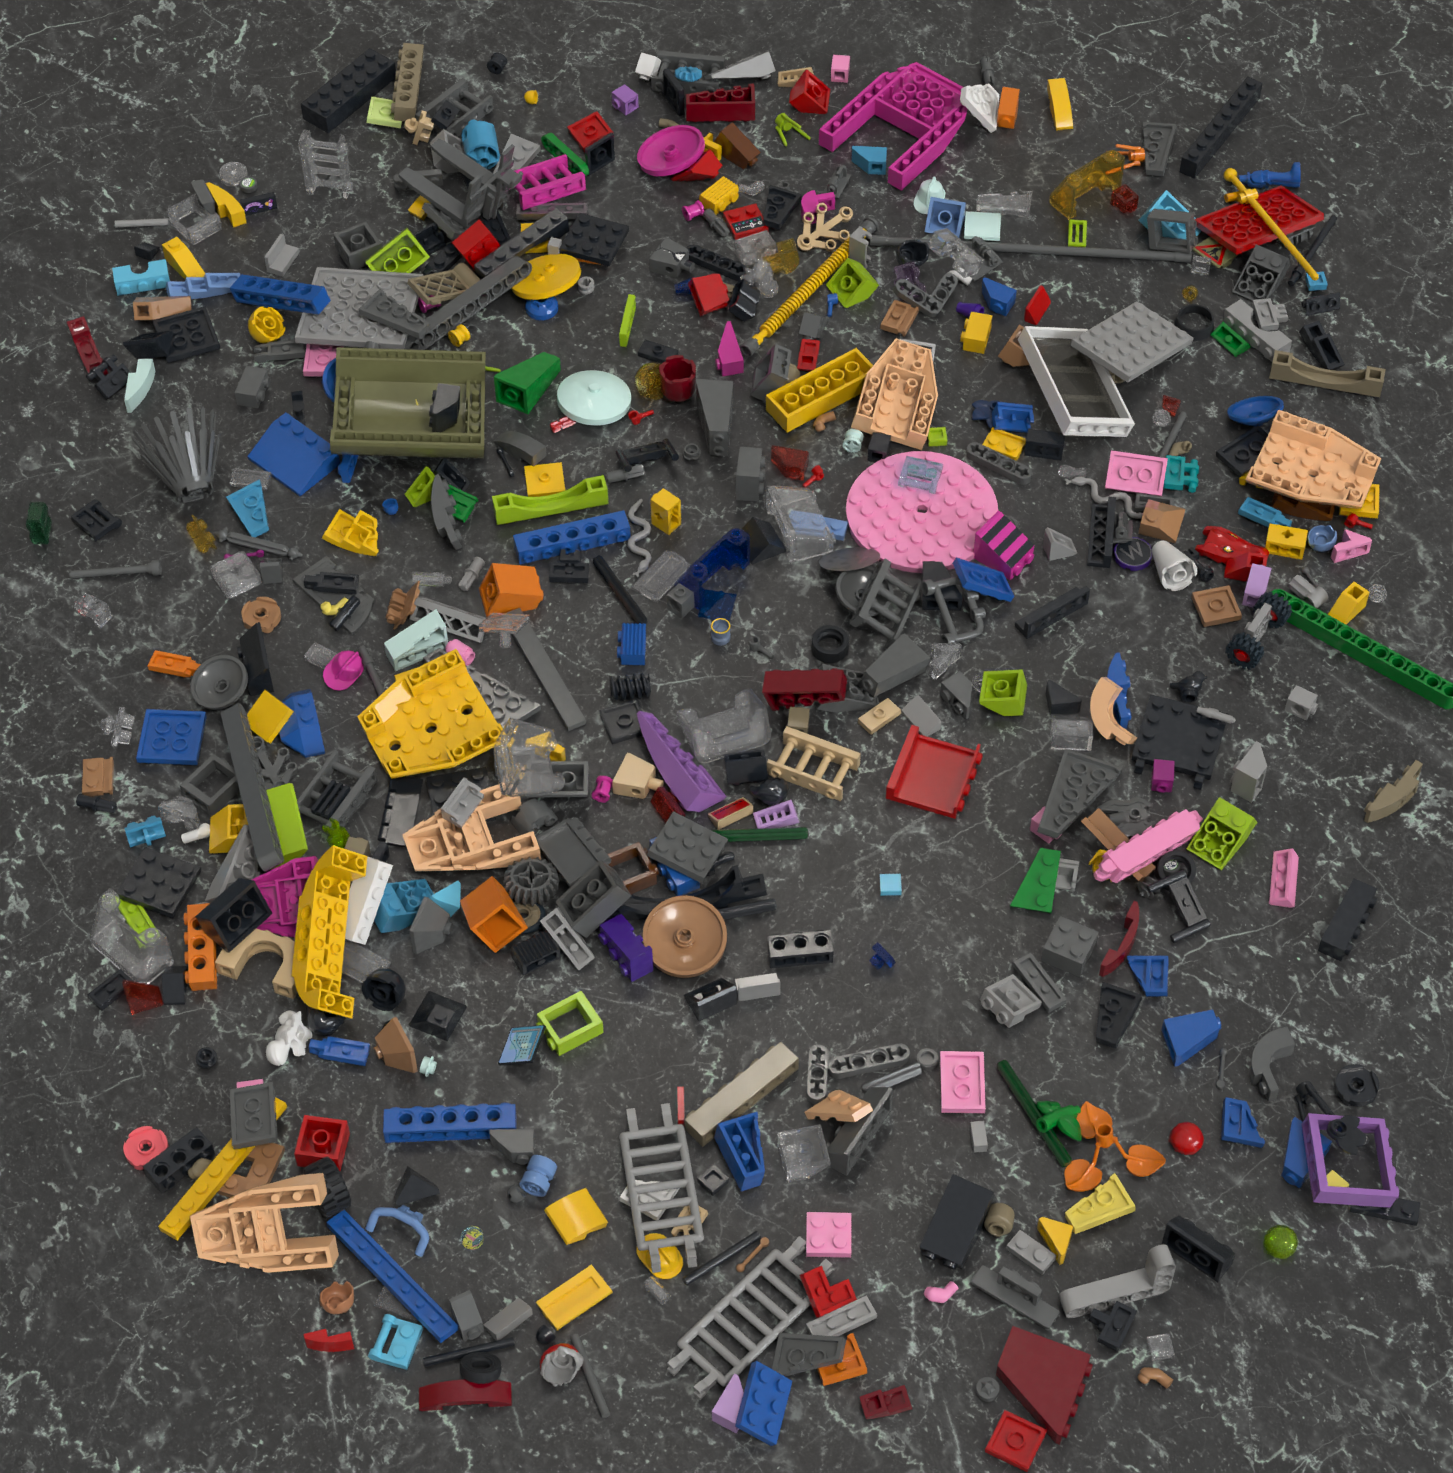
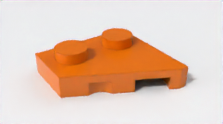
(851, 1365)

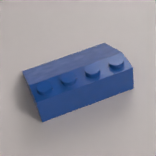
(294, 454)

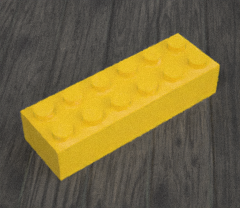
(818, 390)

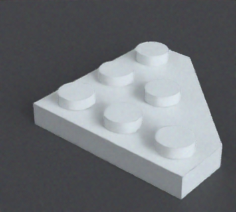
(982, 103)

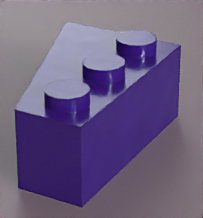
(626, 947)

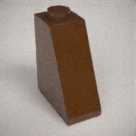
(737, 147)

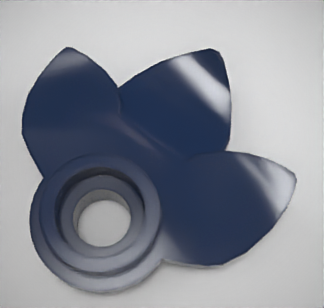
(983, 411)

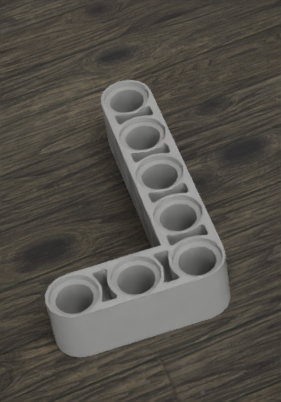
(1125, 1288)

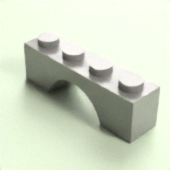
(1239, 318)

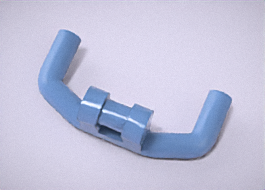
(405, 1215)

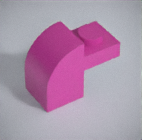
(811, 200)

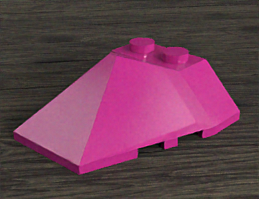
(282, 891)

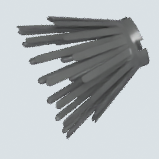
(184, 474)

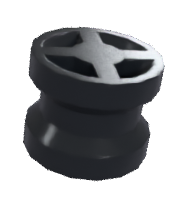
(497, 63)

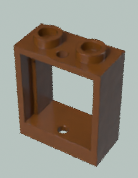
(640, 881)

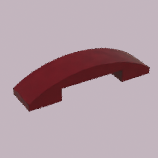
(84, 344)
(1115, 958)
(464, 1393)

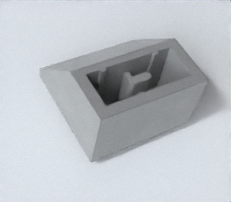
(1249, 773)

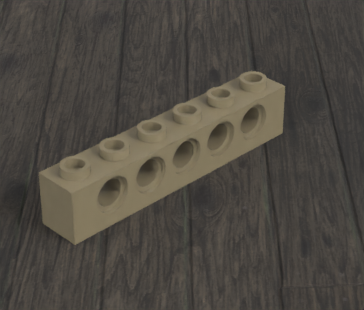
(407, 81)

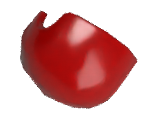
(1186, 1138)

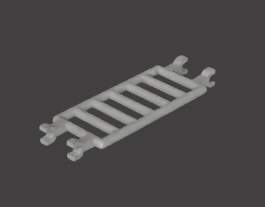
(688, 1182)
(714, 1375)

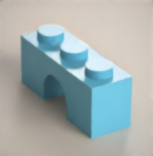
(129, 282)

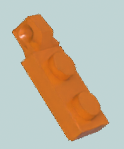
(172, 664)

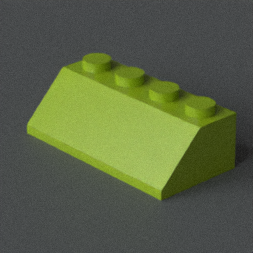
(287, 822)

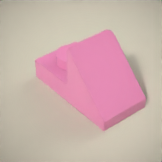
(1351, 546)

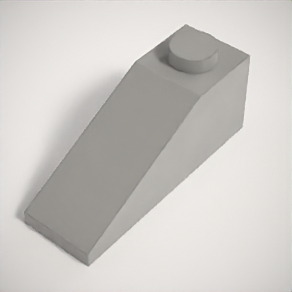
(567, 938)

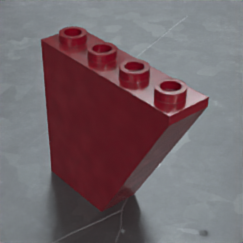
(1044, 1378)

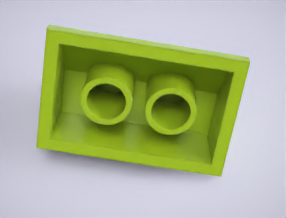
(398, 255)

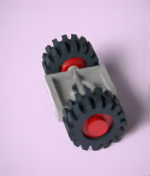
(1246, 648)

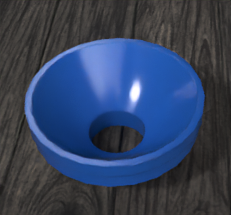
(542, 310)

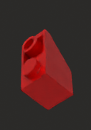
(1240, 566)

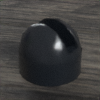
(544, 1335)

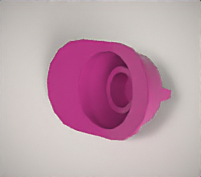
(343, 670)

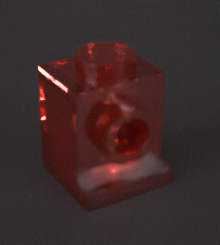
(1124, 199)

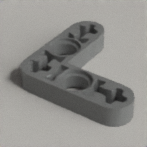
(932, 300)

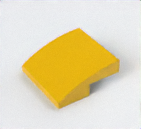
(576, 1216)

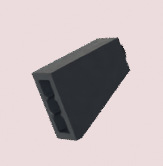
(952, 596)

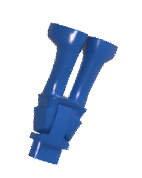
(1266, 178)

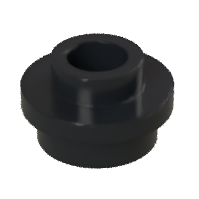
(202, 1054)

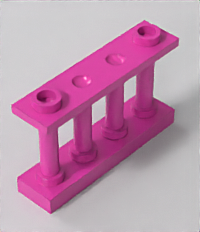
(552, 190)

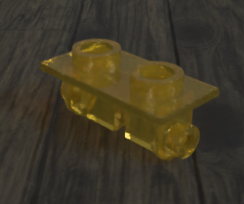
(205, 538)

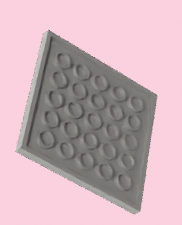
(340, 320)

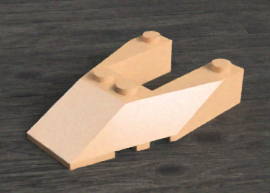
(444, 846)
(252, 1232)

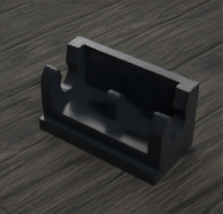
(430, 238)
(1044, 444)

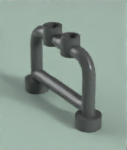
(977, 613)

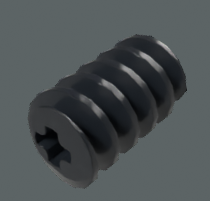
(629, 686)

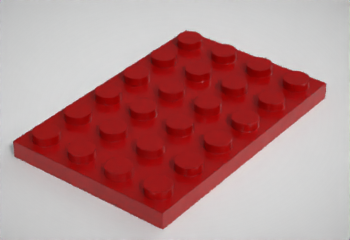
(1241, 227)

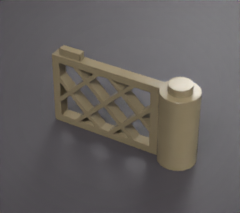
(462, 277)

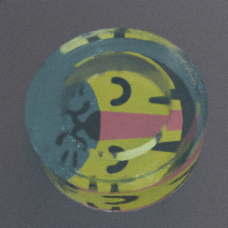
(472, 1237)

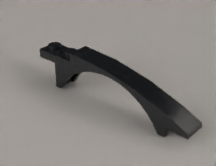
(725, 891)

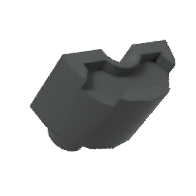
(532, 816)

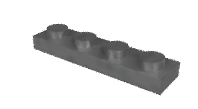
(570, 210)

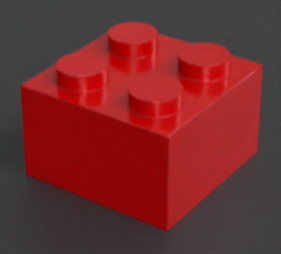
(476, 243)
(321, 1138)

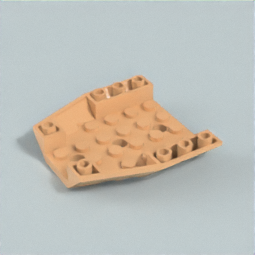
(1315, 450)

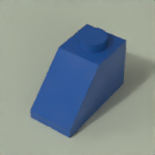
(998, 296)

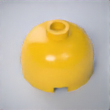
(266, 325)

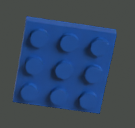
(171, 737)

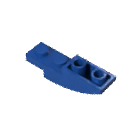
(1117, 675)

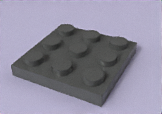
(687, 847)

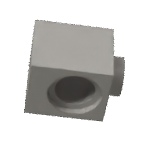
(1301, 703)

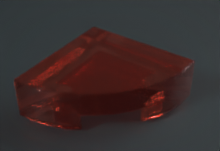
(1171, 404)

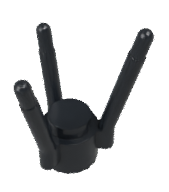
(1309, 1094)

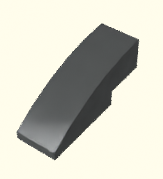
(521, 447)

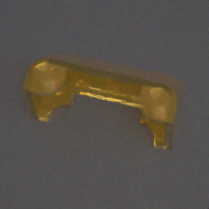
(1100, 172)

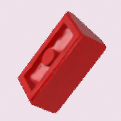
(1037, 306)

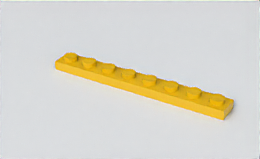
(208, 1185)

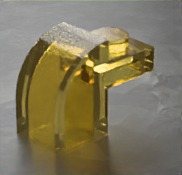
(786, 259)

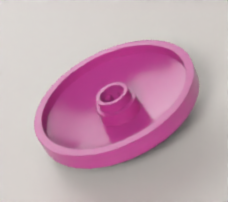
(671, 150)

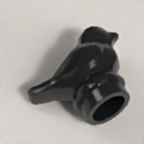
(1190, 686)

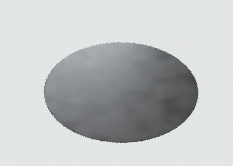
(849, 559)

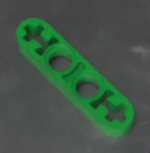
(558, 148)

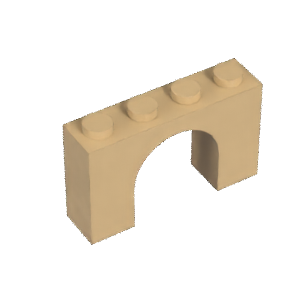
(259, 941)

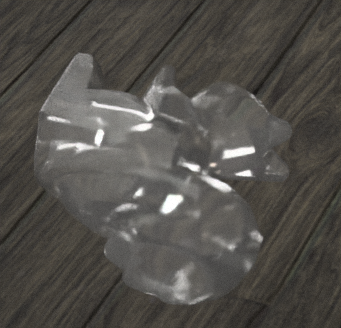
(762, 275)

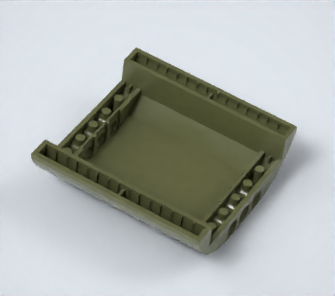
(379, 409)

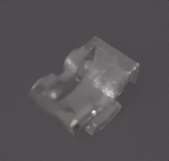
(179, 810)

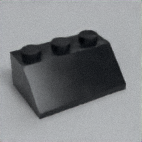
(255, 660)
(234, 914)
(1198, 1247)

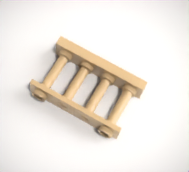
(814, 746)

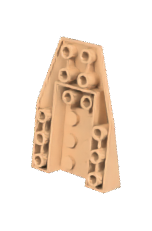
(899, 395)

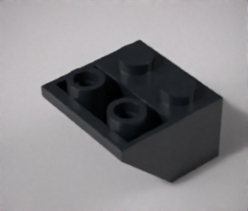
(445, 407)

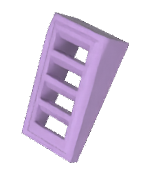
(782, 808)

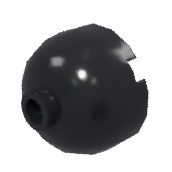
(384, 989)

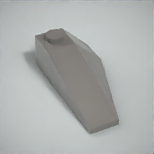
(751, 67)
(239, 863)

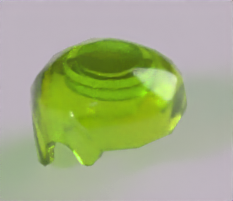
(1280, 1241)

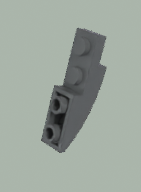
(442, 511)

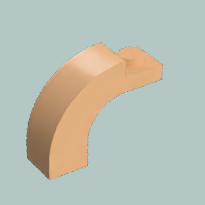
(1102, 712)

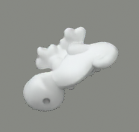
(289, 1035)

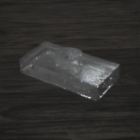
(319, 655)

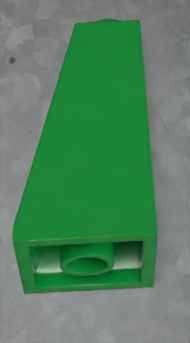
(526, 382)

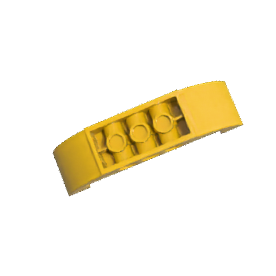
(323, 929)

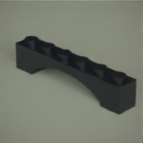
(551, 225)

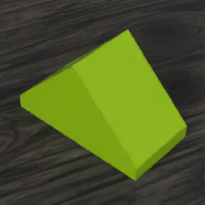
(421, 488)

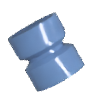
(538, 1173)

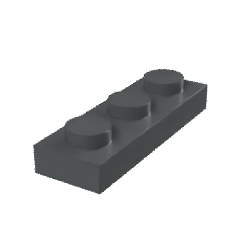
(1039, 982)

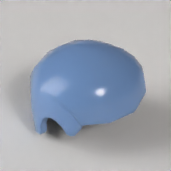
(1322, 538)

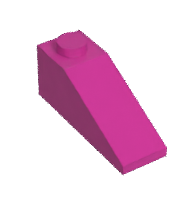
(729, 354)

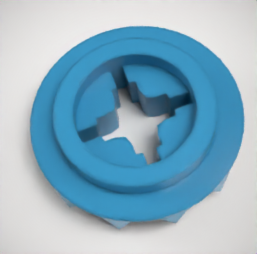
(688, 74)

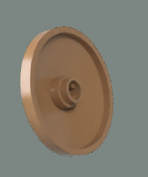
(685, 936)

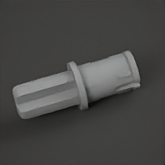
(471, 573)

